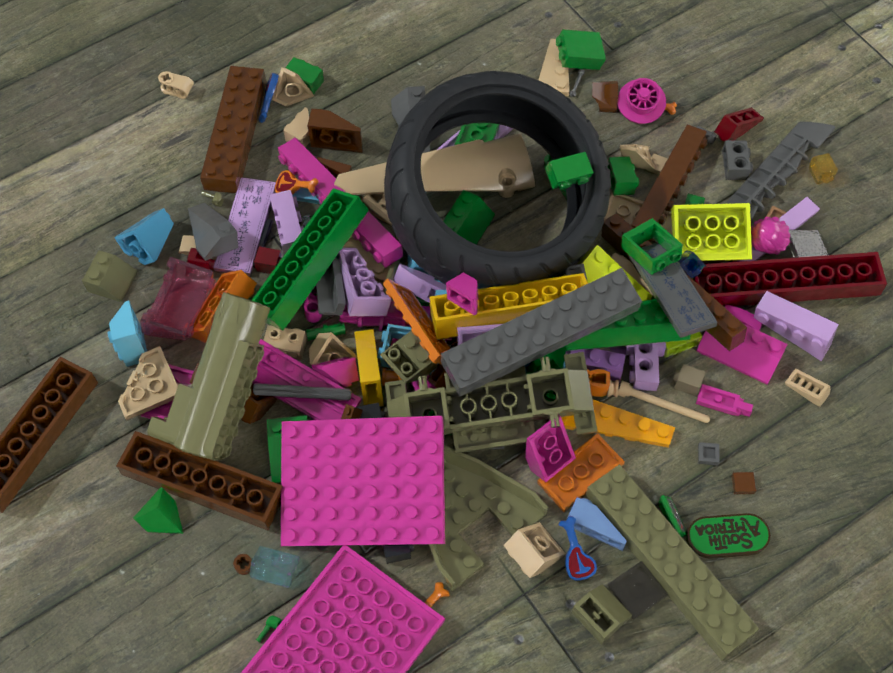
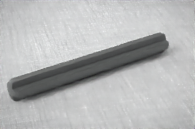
(302, 391)

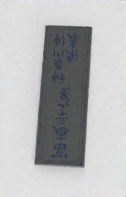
(677, 296)

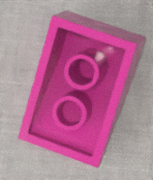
(549, 450)

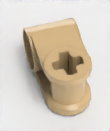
(177, 85)

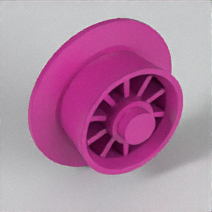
(641, 101)

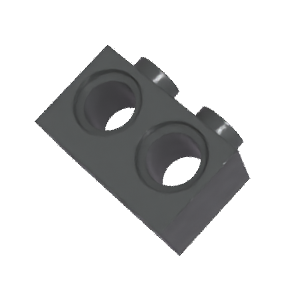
(736, 160)

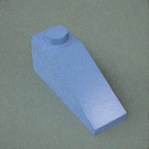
(595, 524)

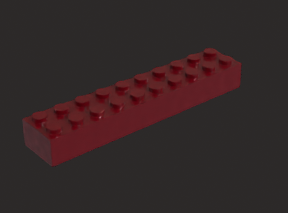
(794, 278)

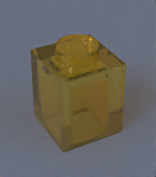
(823, 168)

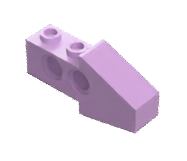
(649, 378)

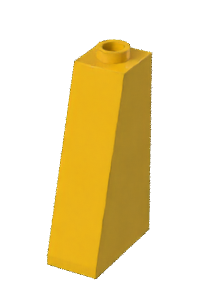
(368, 367)

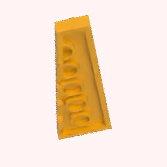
(624, 424)

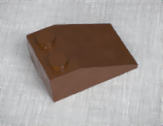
(333, 132)

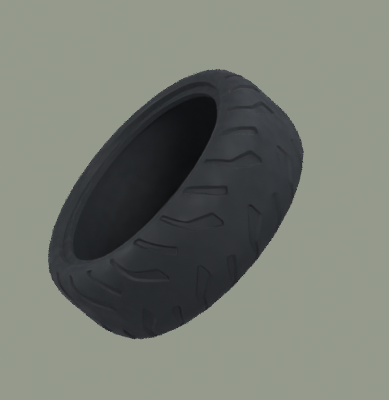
(518, 104)

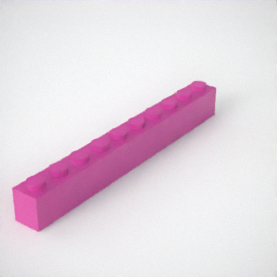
(369, 231)

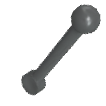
(581, 72)

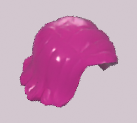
(770, 235)

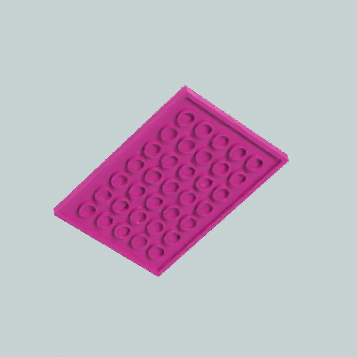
(363, 481)
(349, 624)

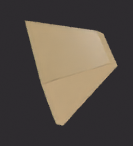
(290, 88)
(639, 155)

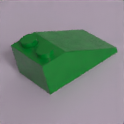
(274, 436)

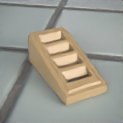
(805, 391)

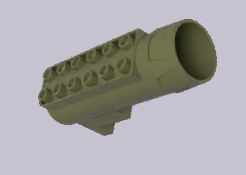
(210, 408)

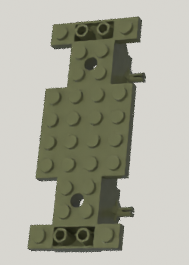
(504, 408)

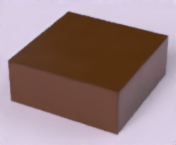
(743, 483)

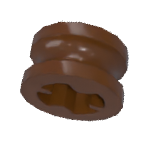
(238, 559)

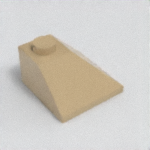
(327, 348)

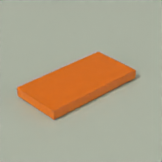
(591, 463)

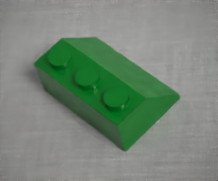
(469, 217)

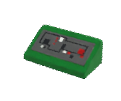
(670, 512)

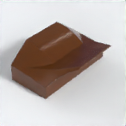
(606, 95)

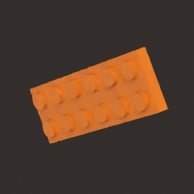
(417, 317)

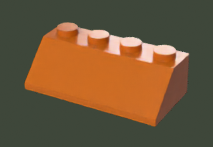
(234, 283)

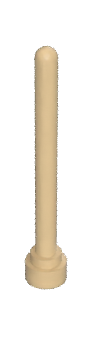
(627, 390)

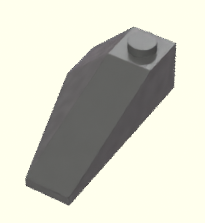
(404, 102)

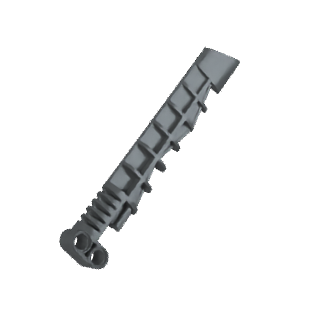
(780, 164)

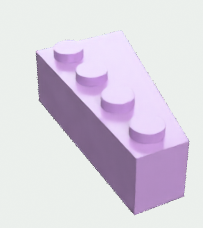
(286, 218)
(361, 290)
(796, 324)

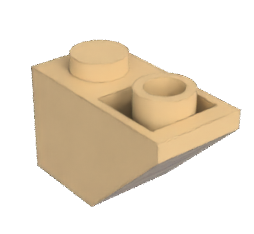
(298, 128)

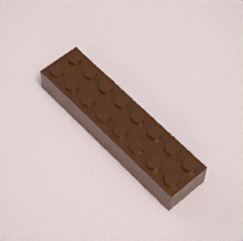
(233, 129)
(40, 424)
(201, 480)

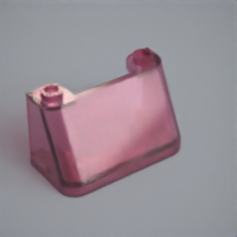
(178, 301)

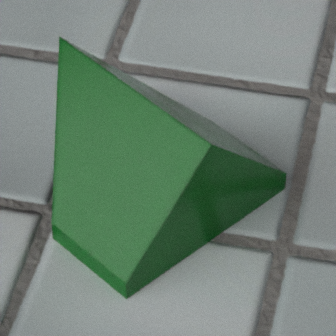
(160, 514)

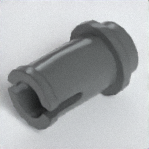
(711, 136)

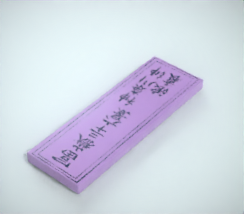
(248, 218)

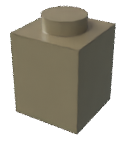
(689, 379)

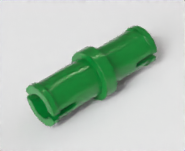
(336, 329)

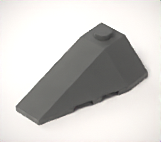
(211, 232)

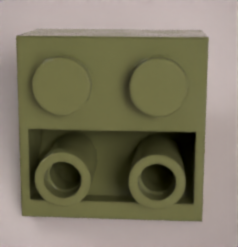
(409, 358)
(601, 613)

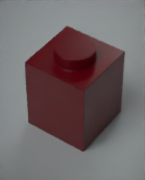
(267, 259)

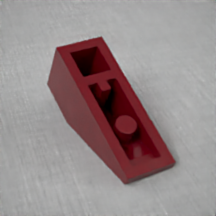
(737, 123)

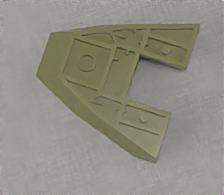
(469, 493)

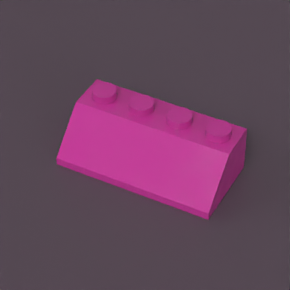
(754, 357)

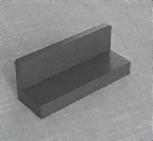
(331, 291)

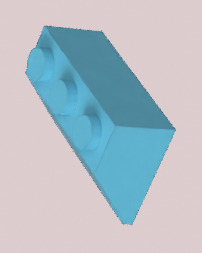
(127, 335)

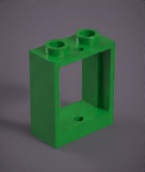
(643, 233)

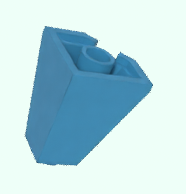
(146, 237)

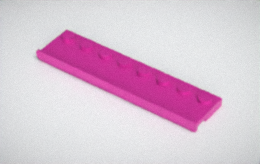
(284, 370)

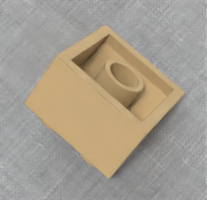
(533, 549)

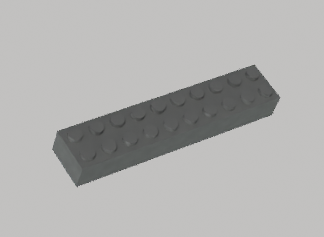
(540, 331)

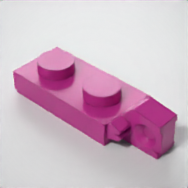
(723, 401)

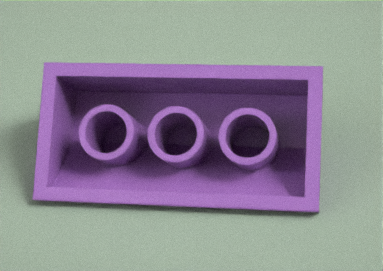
(605, 358)

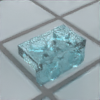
(273, 566)

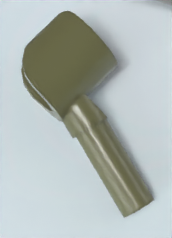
(217, 199)

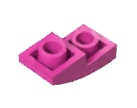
(744, 316)

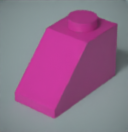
(463, 292)
(340, 370)

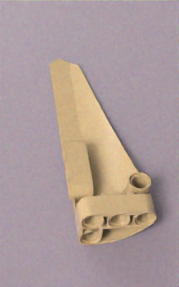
(470, 166)

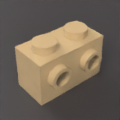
(288, 341)

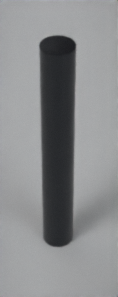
(264, 236)

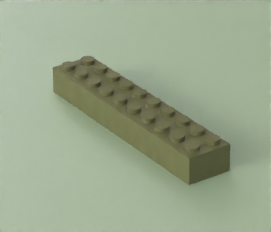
(672, 563)

